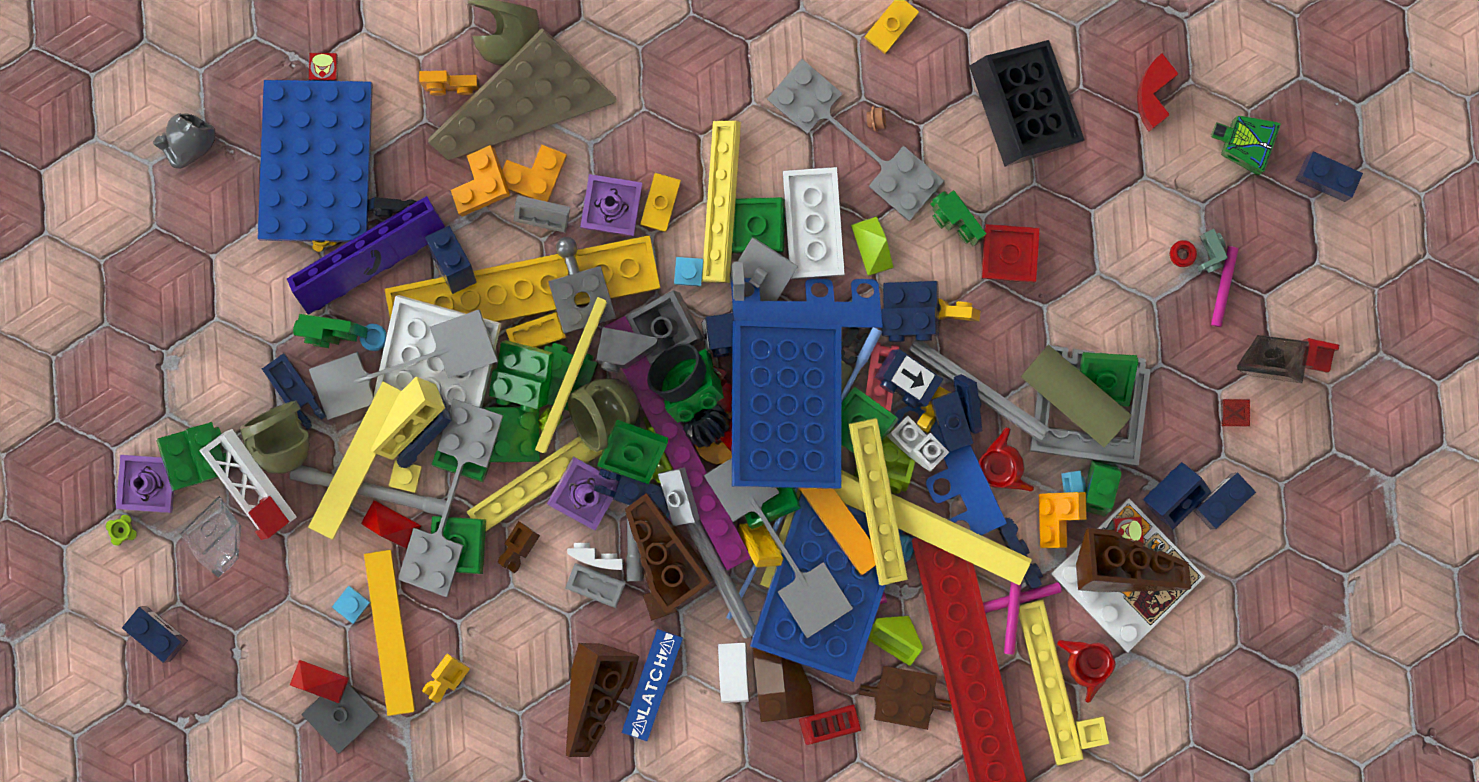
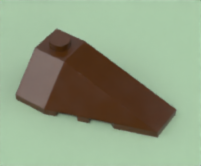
(668, 559)
(1124, 565)
(595, 685)
(780, 686)

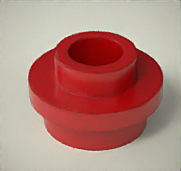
(1188, 247)

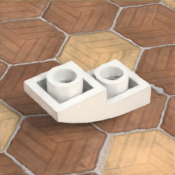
(917, 445)
(588, 555)
(733, 672)

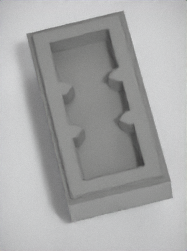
(541, 214)
(679, 496)
(595, 585)

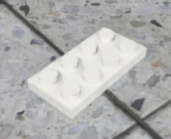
(813, 222)

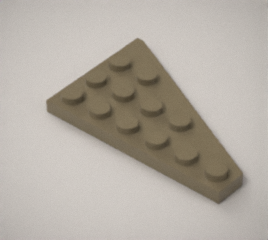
(526, 94)

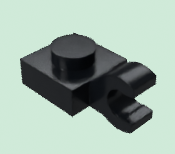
(386, 206)

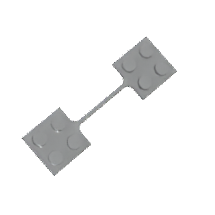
(903, 180)
(460, 344)
(431, 557)
(812, 596)

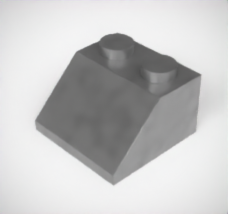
(668, 321)
(623, 349)

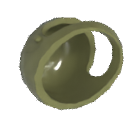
(514, 29)
(597, 408)
(277, 439)

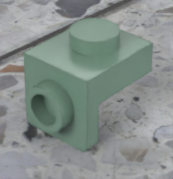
(1215, 247)

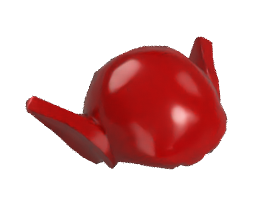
(1004, 465)
(1089, 664)

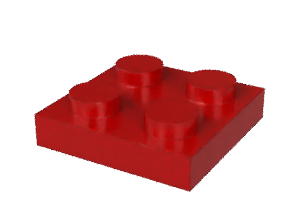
(1010, 253)

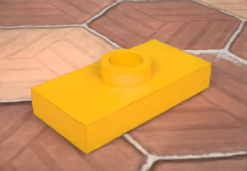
(891, 25)
(660, 202)
(538, 331)
(760, 546)

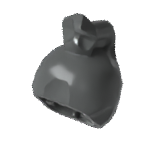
(185, 139)

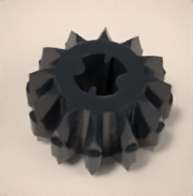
(707, 426)

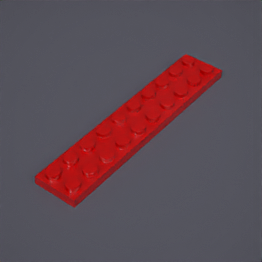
(969, 665)

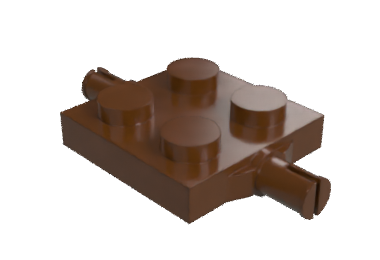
(905, 697)

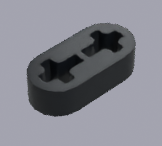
(847, 341)

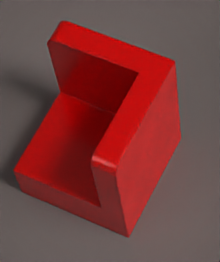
(1320, 355)
(268, 518)

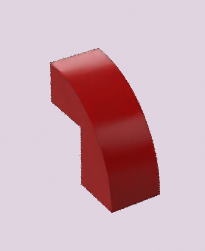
(1155, 78)

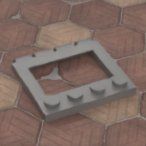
(1082, 445)

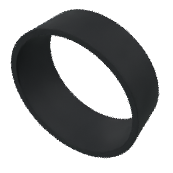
(666, 362)

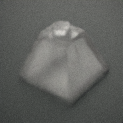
(214, 537)

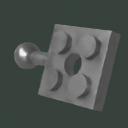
(566, 288)

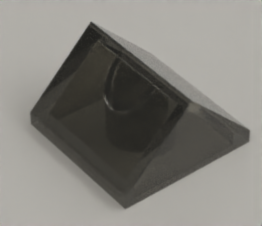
(1275, 359)

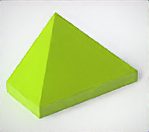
(872, 246)
(897, 637)

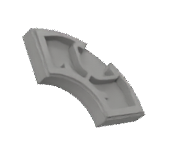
(737, 276)

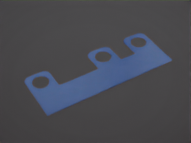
(858, 313)
(968, 481)

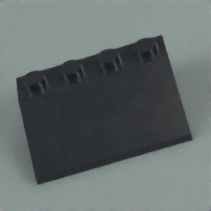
(1026, 102)

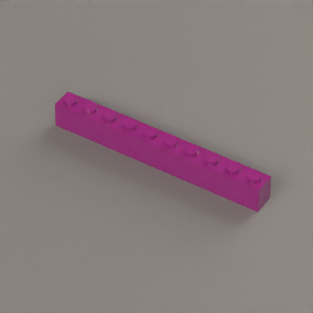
(681, 455)

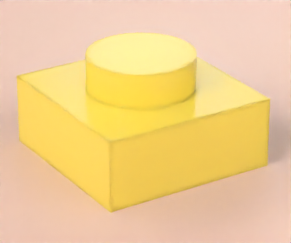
(405, 478)
(1092, 732)

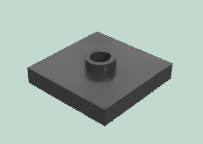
(341, 721)

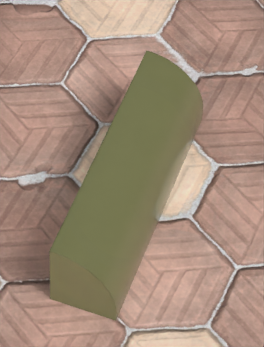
(1076, 396)

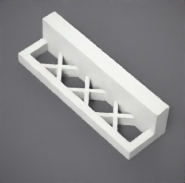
(250, 470)

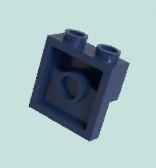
(910, 310)

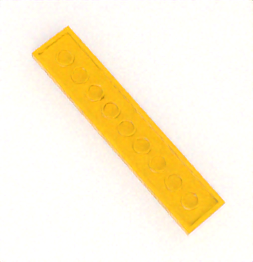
(524, 287)

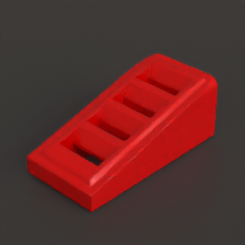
(807, 731)

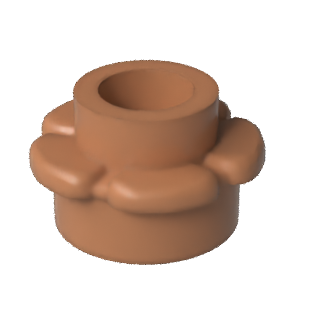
(876, 118)

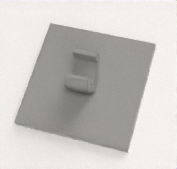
(766, 269)

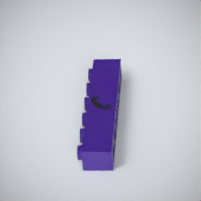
(365, 256)

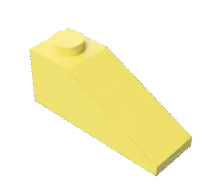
(410, 414)

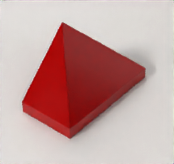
(389, 524)
(319, 681)

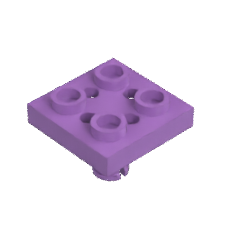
(600, 189)
(135, 483)
(592, 503)

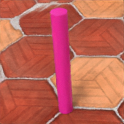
(1224, 286)
(1025, 596)
(1012, 618)

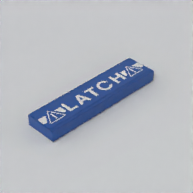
(652, 685)

